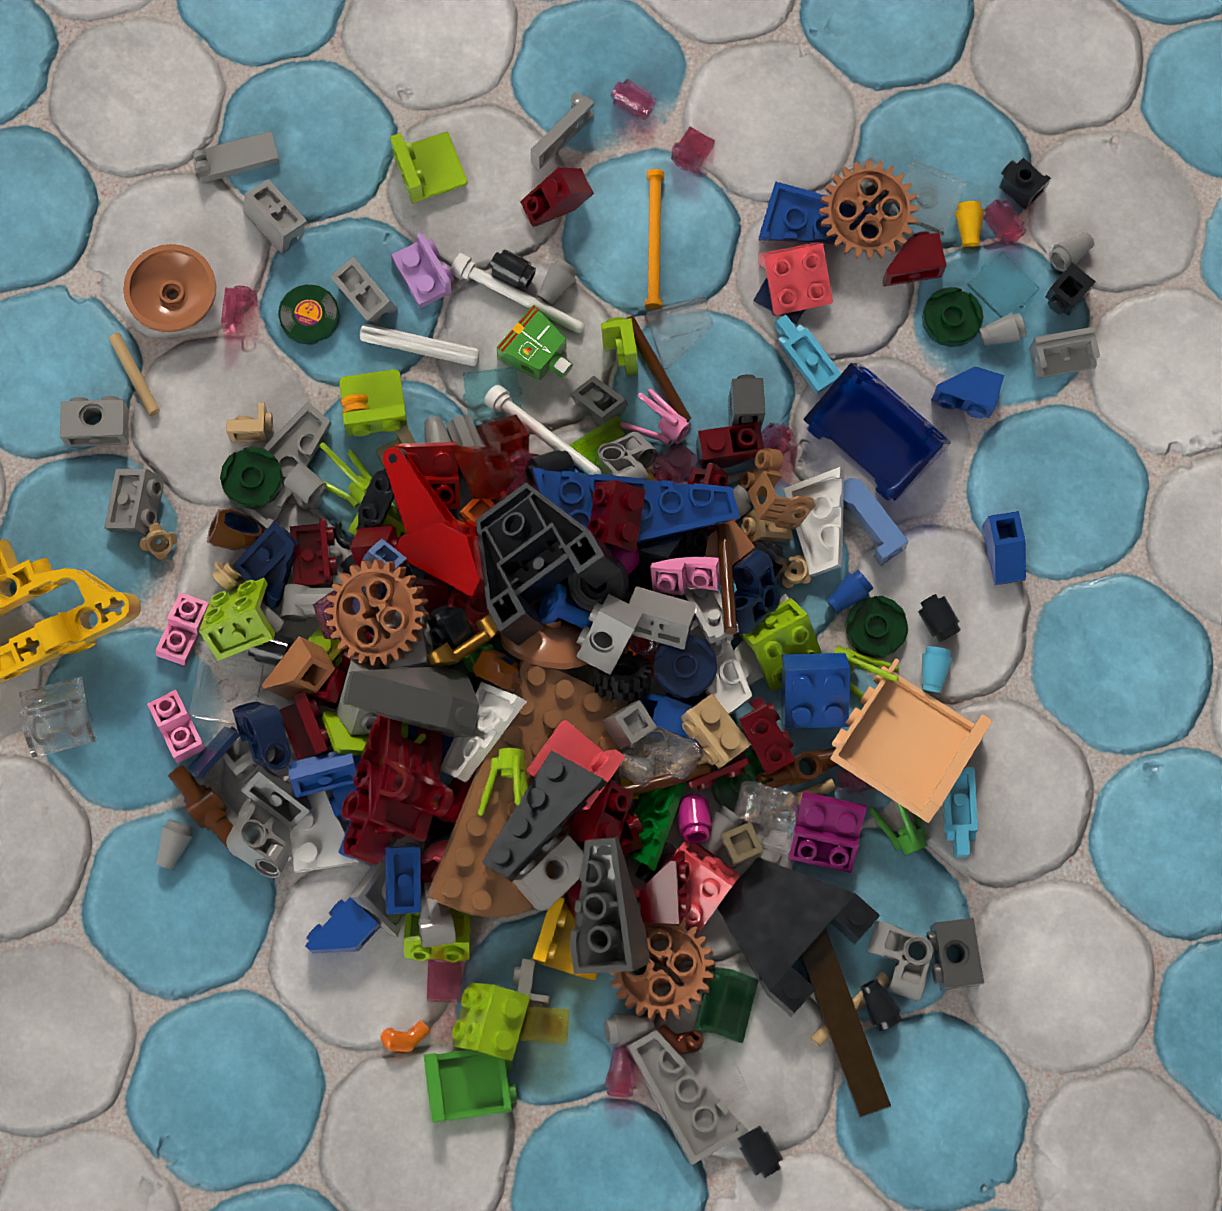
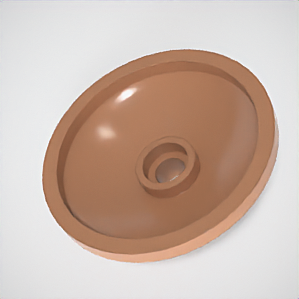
(164, 272)
(550, 647)

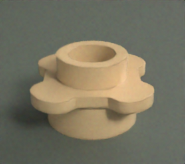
(159, 550)
(802, 575)
(226, 576)

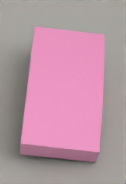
(677, 574)
(182, 629)
(176, 726)

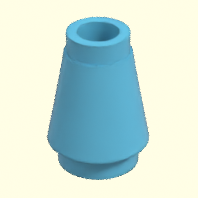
(935, 668)

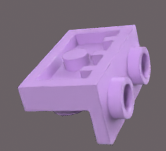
(423, 272)

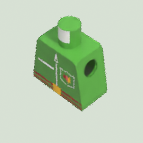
(535, 347)

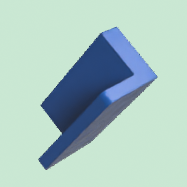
(321, 773)
(403, 879)

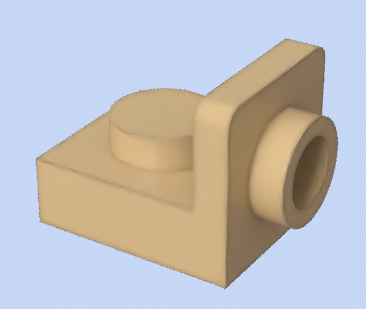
(249, 429)
(763, 530)

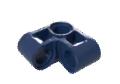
(756, 591)
(263, 729)

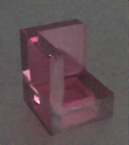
(444, 982)

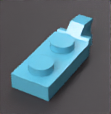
(806, 355)
(961, 813)

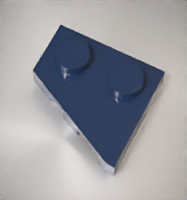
(270, 559)

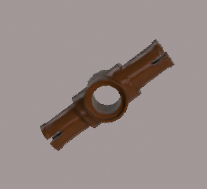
(790, 774)
(202, 804)

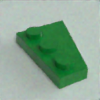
(656, 815)

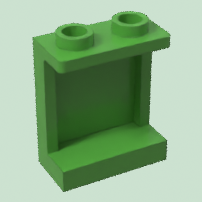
(467, 1085)

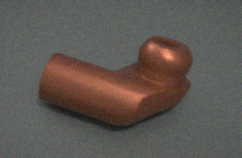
(682, 1042)

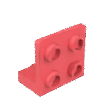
(797, 277)
(581, 750)
(707, 884)

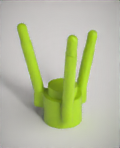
(358, 485)
(865, 662)
(512, 765)

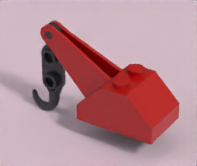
(433, 536)

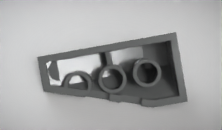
(418, 696)
(608, 918)

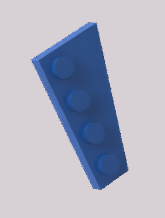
(796, 217)

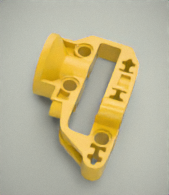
(65, 632)

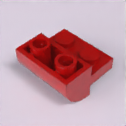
(438, 467)

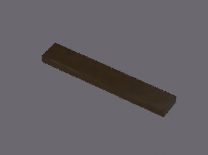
(844, 1027)

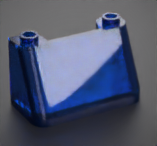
(877, 430)

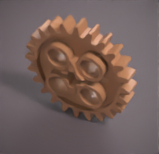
(849, 192)
(353, 627)
(681, 947)

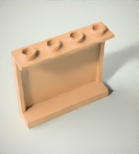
(907, 744)

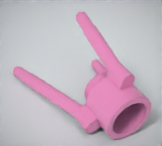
(672, 425)

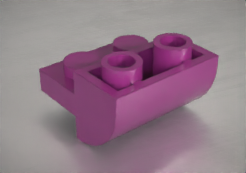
(827, 832)

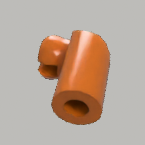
(404, 1041)

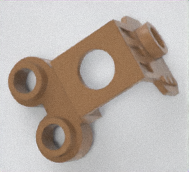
(784, 512)

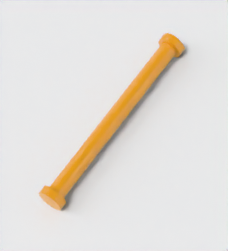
(653, 301)

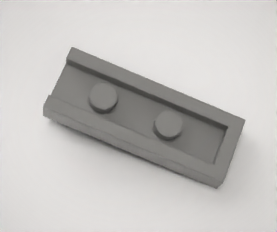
(563, 130)
(236, 157)
(709, 614)

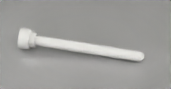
(464, 268)
(500, 401)

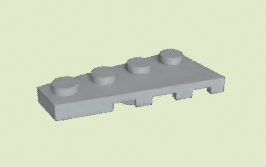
(291, 446)
(690, 1108)

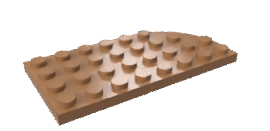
(551, 698)

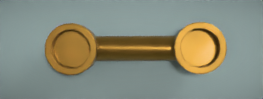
(446, 656)

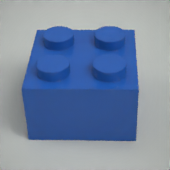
(815, 690)

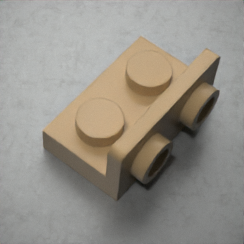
(714, 731)

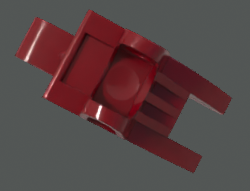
(395, 790)

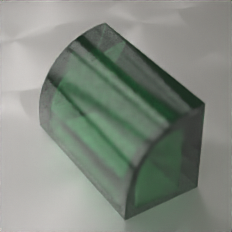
(727, 1006)

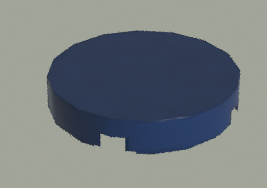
(686, 671)

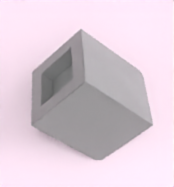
(629, 724)

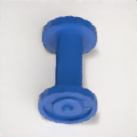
(557, 605)

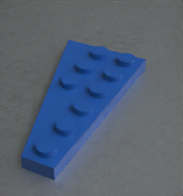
(666, 509)

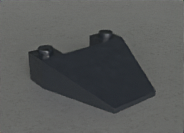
(527, 551)
(779, 915)

